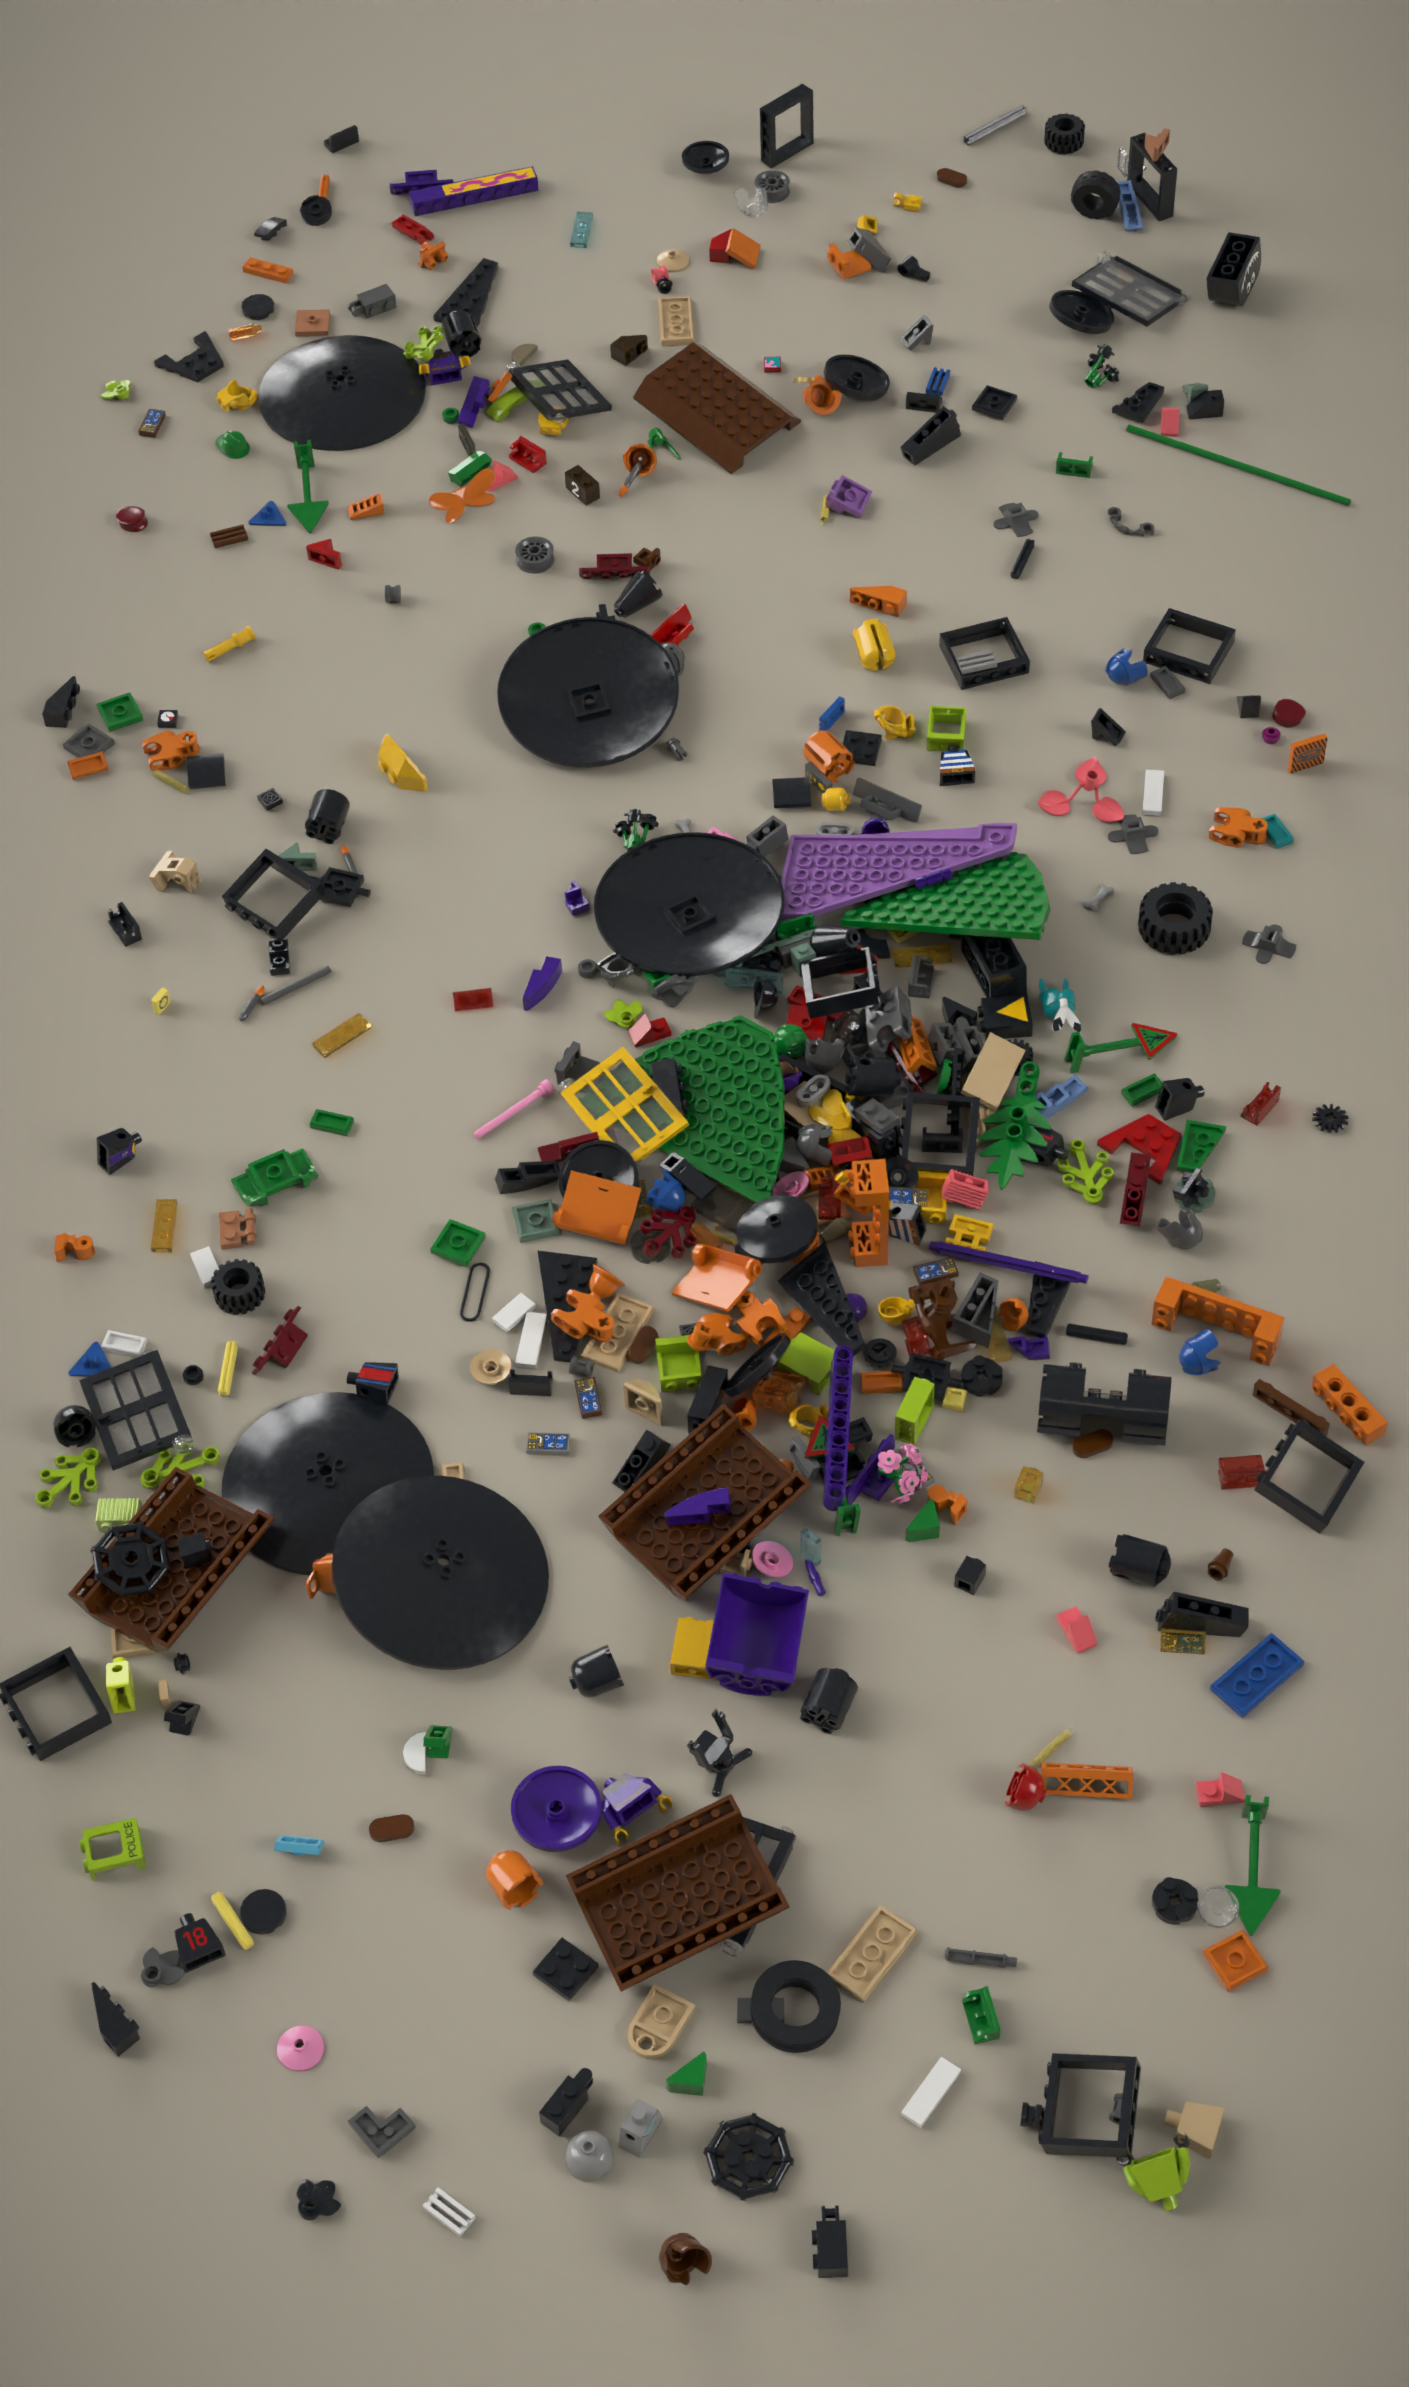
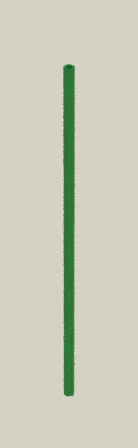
(1248, 468)

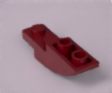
(1135, 1189)

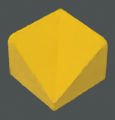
(868, 223)

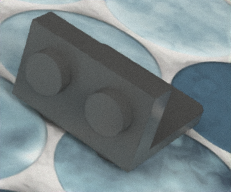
(573, 1064)
(879, 1117)

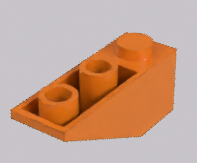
(880, 598)

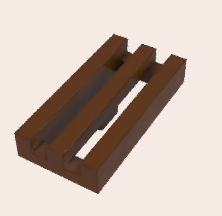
(228, 536)

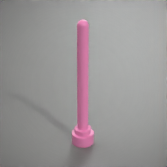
(544, 1089)

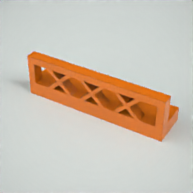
(917, 1050)
(1091, 1772)

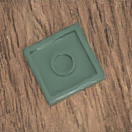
(535, 1220)

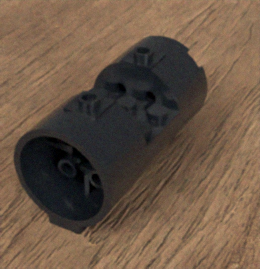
(1065, 1400)

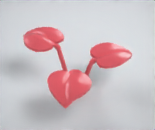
(1090, 776)

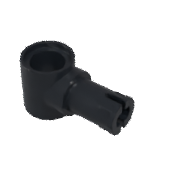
(911, 267)

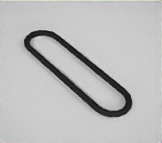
(466, 1291)

